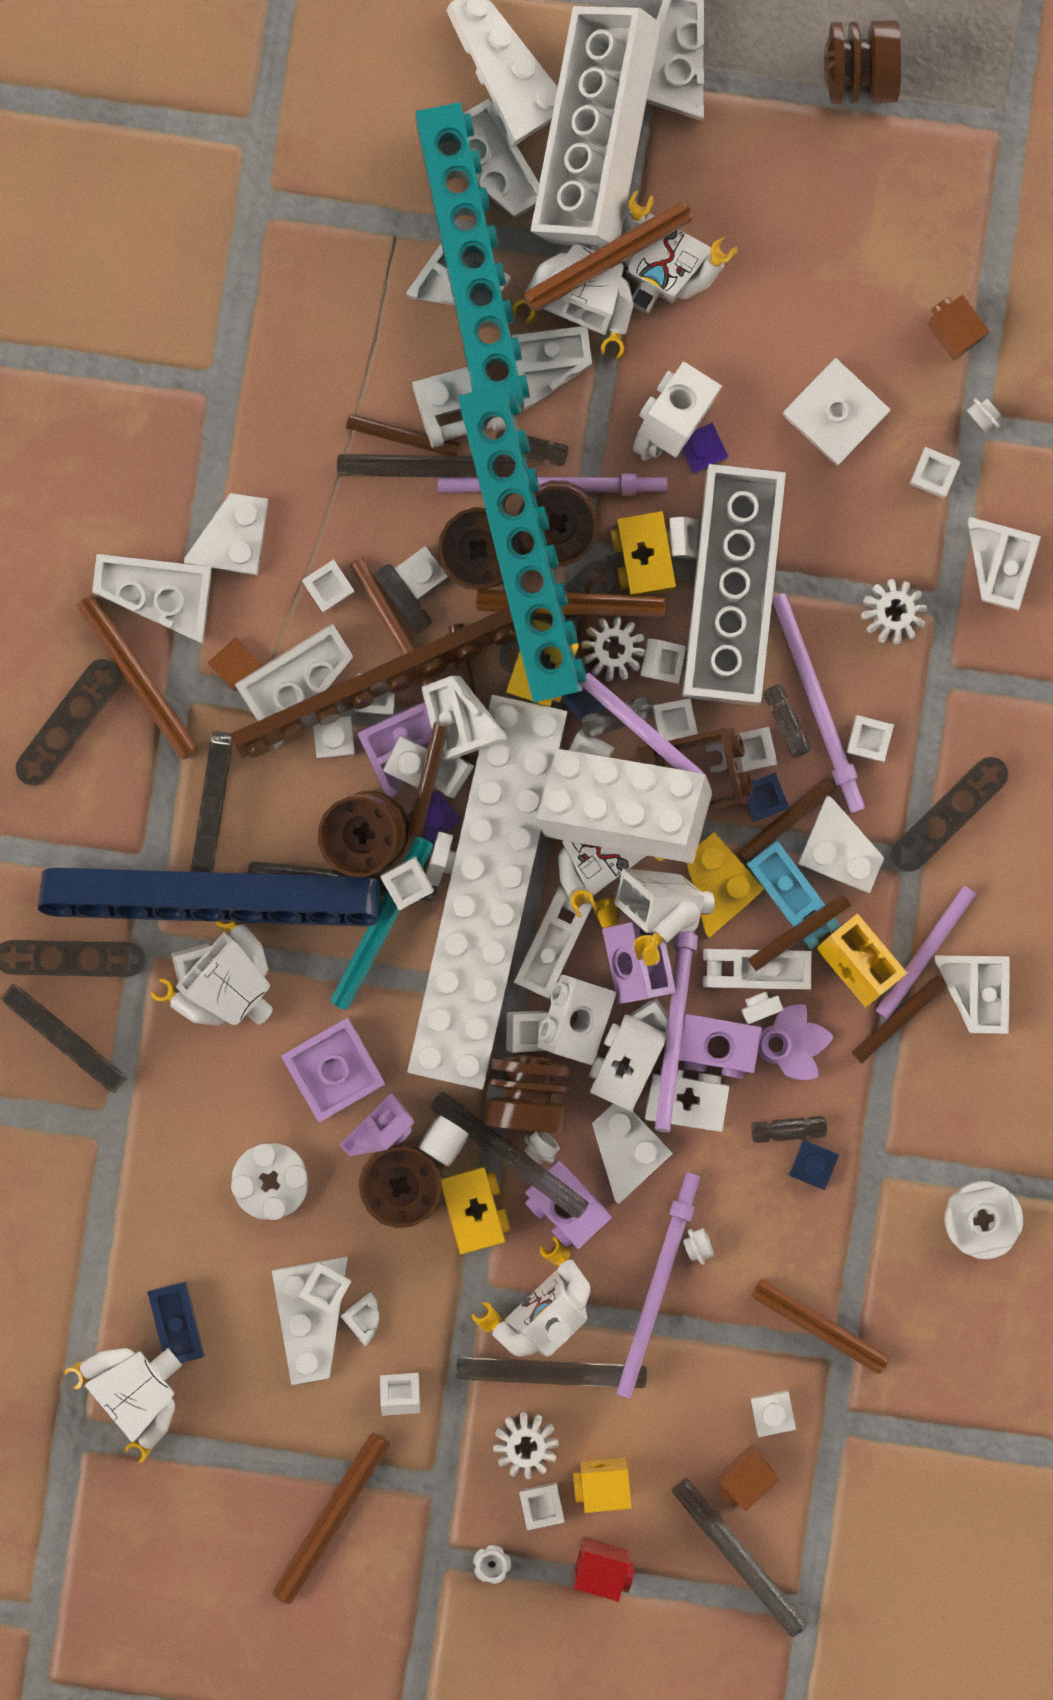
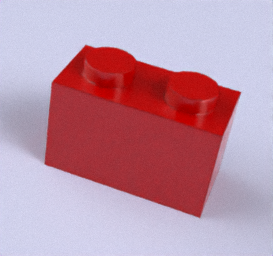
(602, 1570)

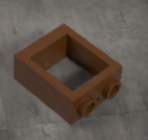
(733, 750)

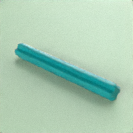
(375, 936)

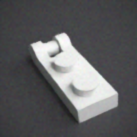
(551, 946)
(786, 971)

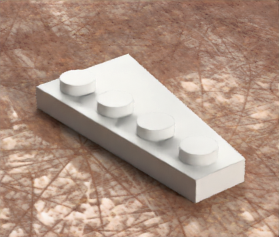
(515, 80)

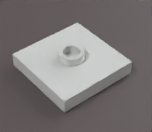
(836, 412)

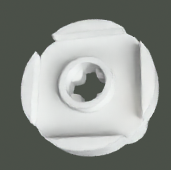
(248, 1186)
(1001, 1232)

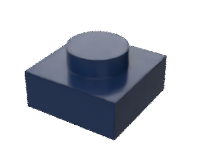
(766, 798)
(813, 1164)

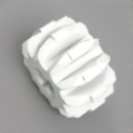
(903, 622)
(602, 656)
(537, 1451)

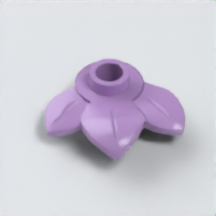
(799, 1043)

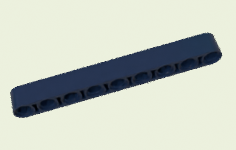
(210, 896)

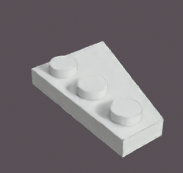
(678, 60)
(504, 169)
(295, 674)
(306, 1329)

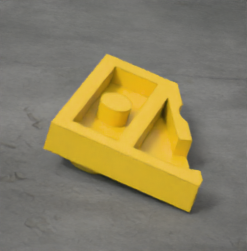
(723, 874)

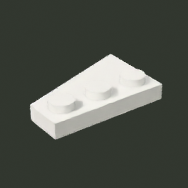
(158, 590)

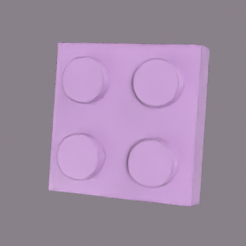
(333, 1069)

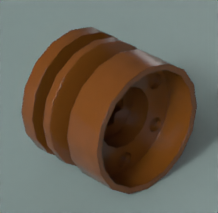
(863, 62)
(580, 526)
(454, 551)
(346, 845)
(528, 1095)
(406, 1208)

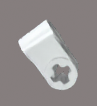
(443, 1141)

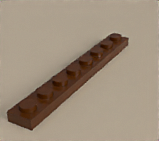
(364, 688)

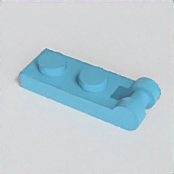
(789, 890)

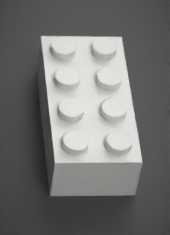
(624, 805)

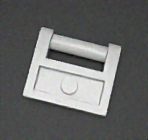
(439, 397)

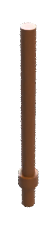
(389, 618)

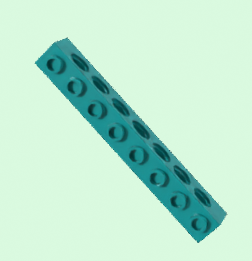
(433, 128)
(477, 411)

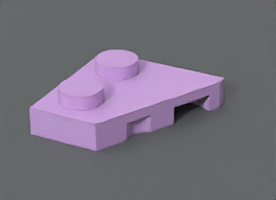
(381, 738)
(380, 1129)

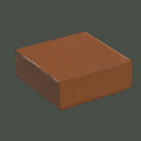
(234, 663)

